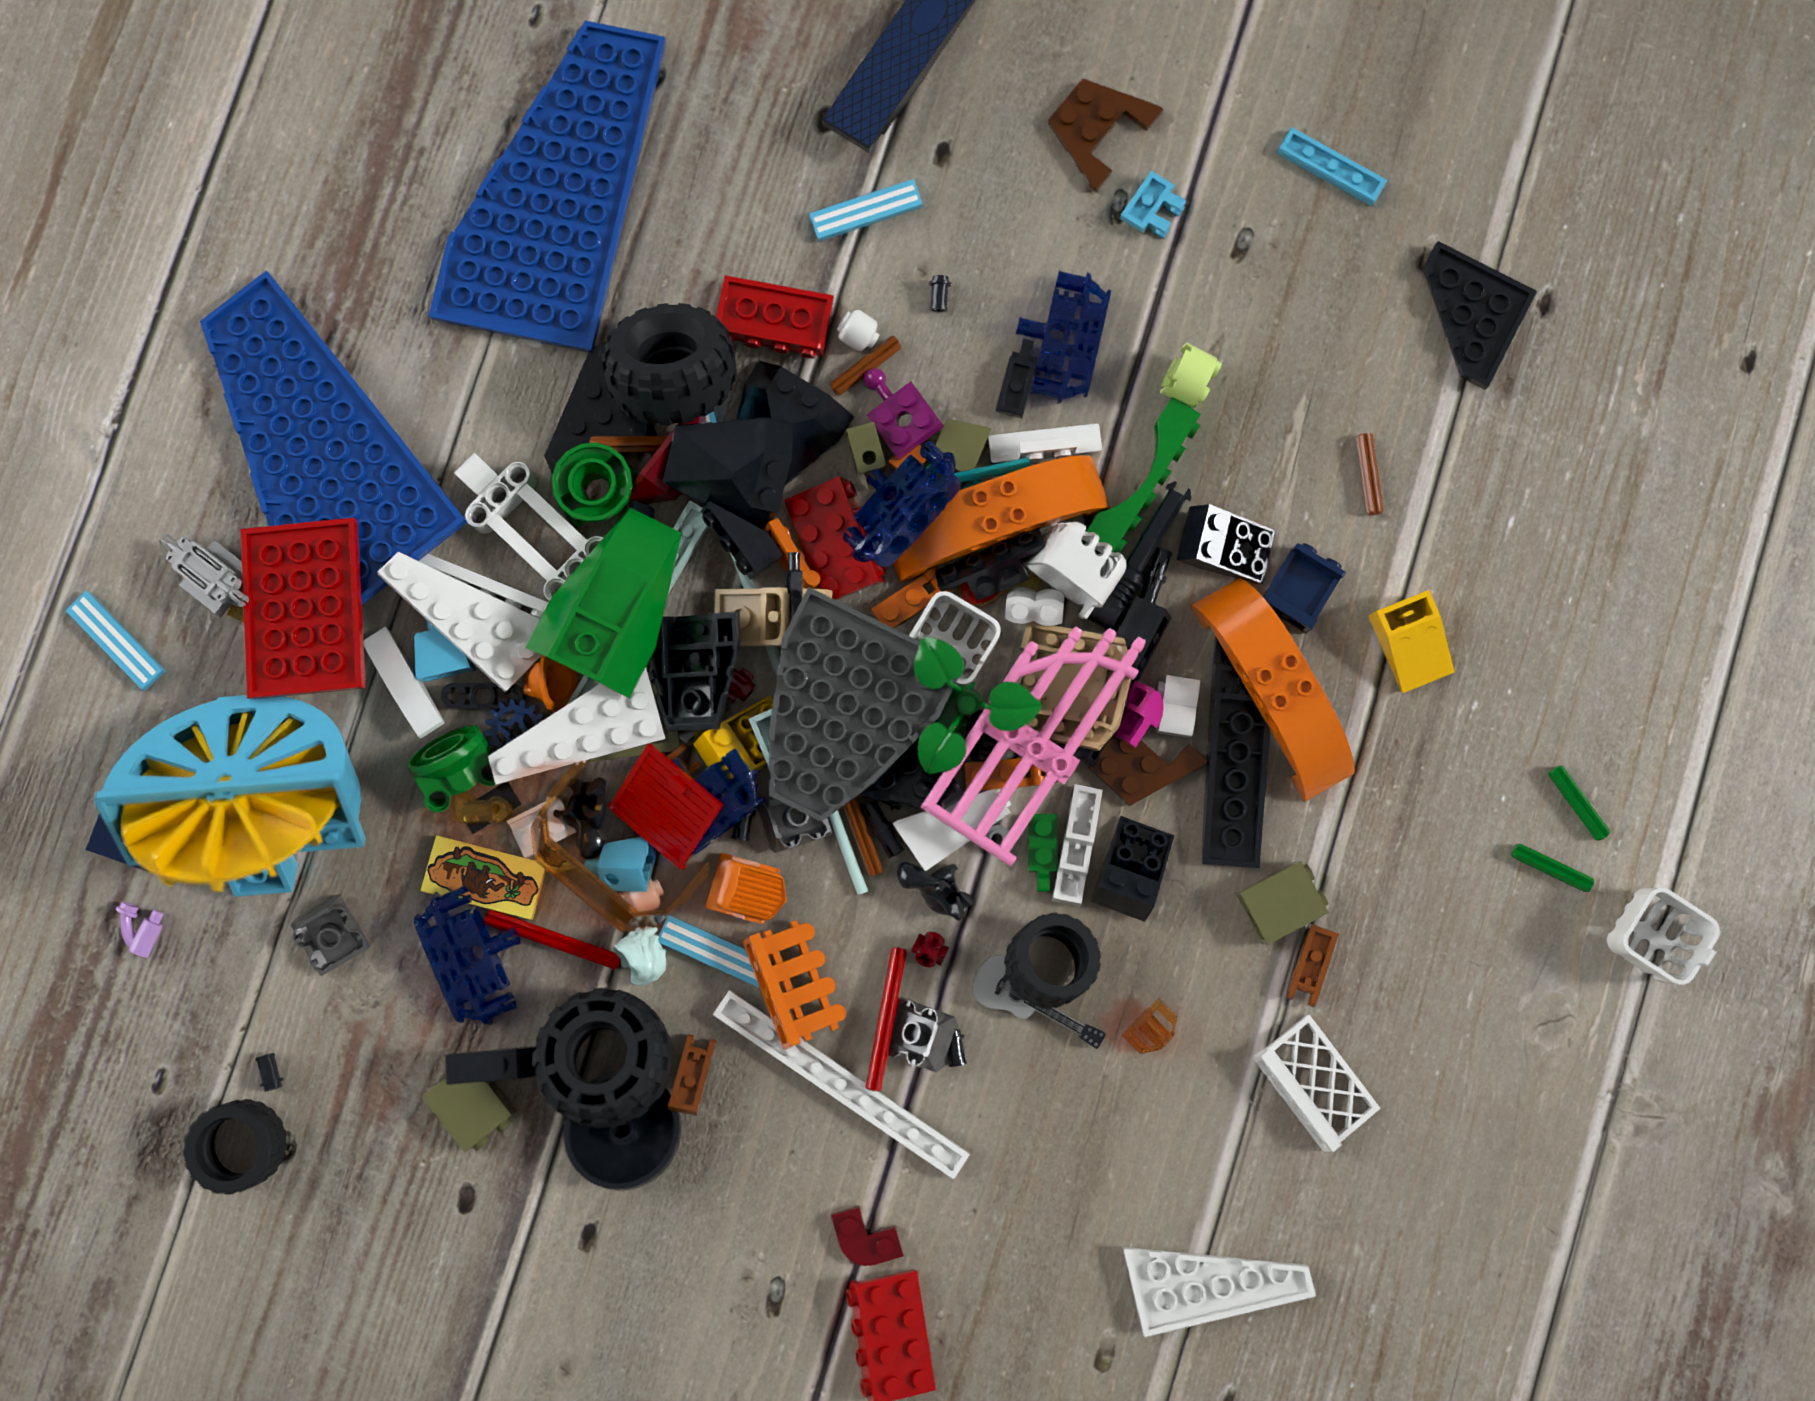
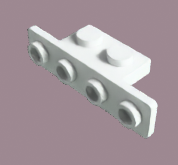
(1045, 443)

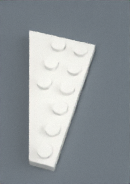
(474, 622)
(580, 731)
(1195, 1289)

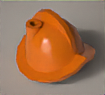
(550, 683)

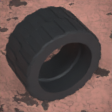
(1079, 942)
(201, 1155)

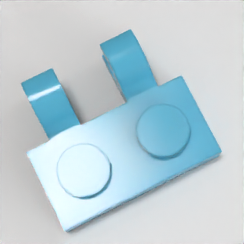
(1147, 202)

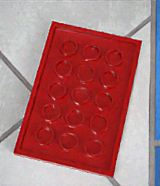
(302, 608)

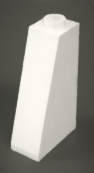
(934, 840)

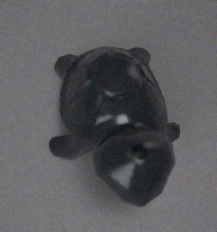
(586, 813)
(937, 889)

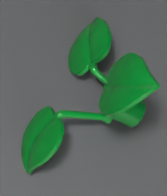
(1010, 705)

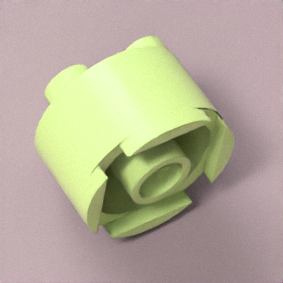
(1189, 376)

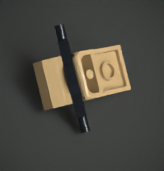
(766, 611)

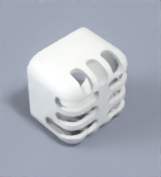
(1075, 567)
(941, 602)
(1700, 926)

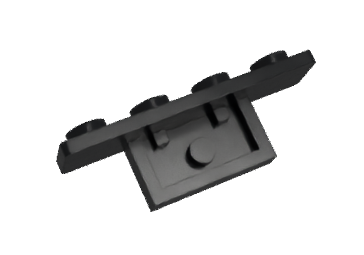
(994, 567)

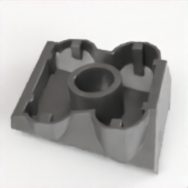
(788, 826)
(329, 935)
(921, 1035)

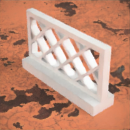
(1297, 1098)

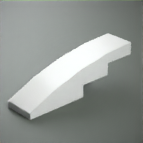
(402, 683)
(1077, 845)

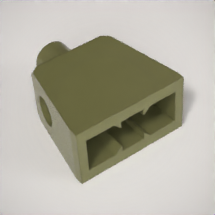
(863, 441)
(964, 441)

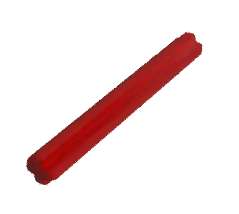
(553, 939)
(886, 1019)

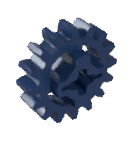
(519, 716)

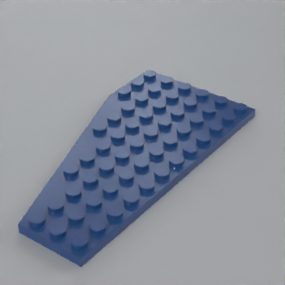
(552, 209)
(317, 437)

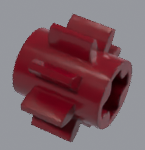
(741, 685)
(929, 949)

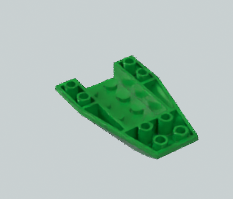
(612, 605)

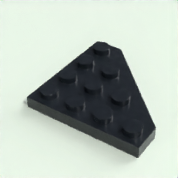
(1476, 309)
(591, 412)
(909, 784)

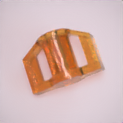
(1151, 1028)

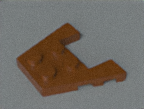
(1087, 119)
(1139, 770)

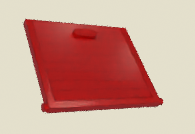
(665, 806)

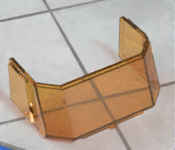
(583, 881)

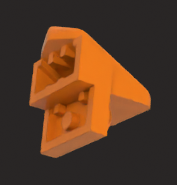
(746, 889)

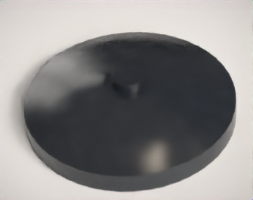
(625, 1154)

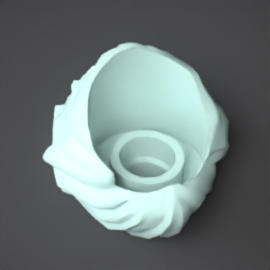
(642, 955)

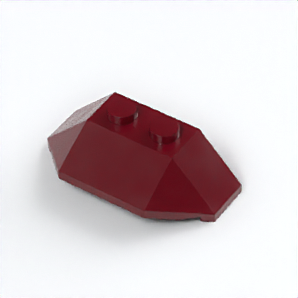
(648, 485)

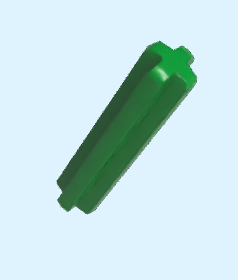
(1579, 802)
(1552, 867)

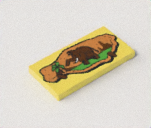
(492, 877)

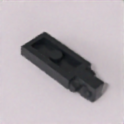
(1017, 381)

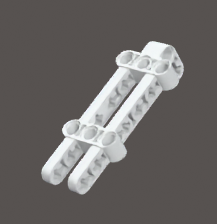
(489, 485)

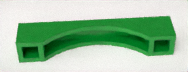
(1170, 431)

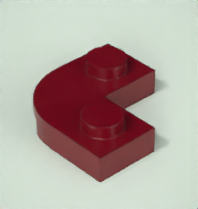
(863, 1247)

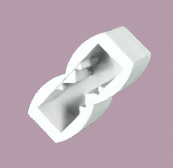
(1027, 605)
(1180, 704)

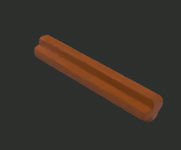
(871, 360)
(631, 444)
(1370, 474)
(863, 837)

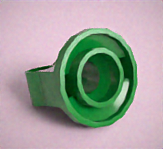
(581, 467)
(451, 765)

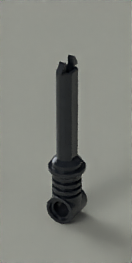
(1113, 609)

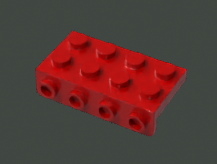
(775, 316)
(820, 521)
(891, 1337)

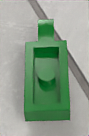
(1042, 848)

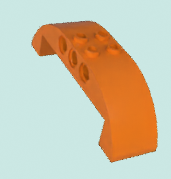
(1006, 509)
(1279, 685)

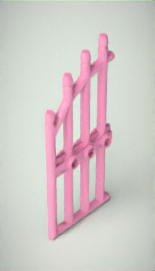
(1030, 744)

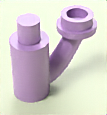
(147, 934)

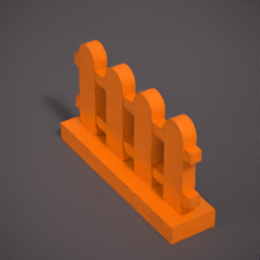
(770, 977)

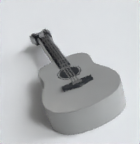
(994, 991)

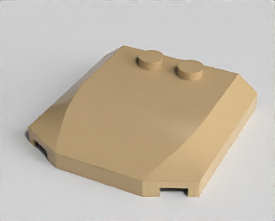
(1049, 641)

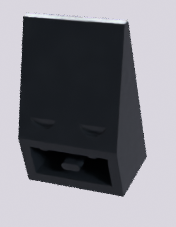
(1225, 543)
(1133, 869)

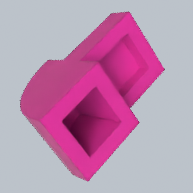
(1142, 709)

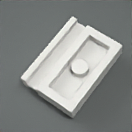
(522, 832)

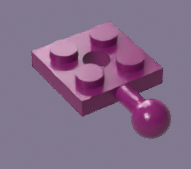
(887, 415)

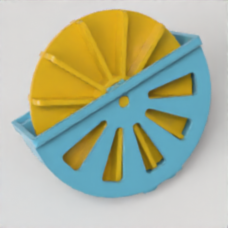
(234, 794)

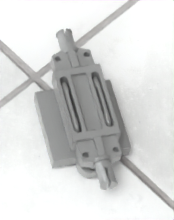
(208, 574)

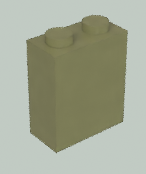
(1283, 902)
(470, 1111)

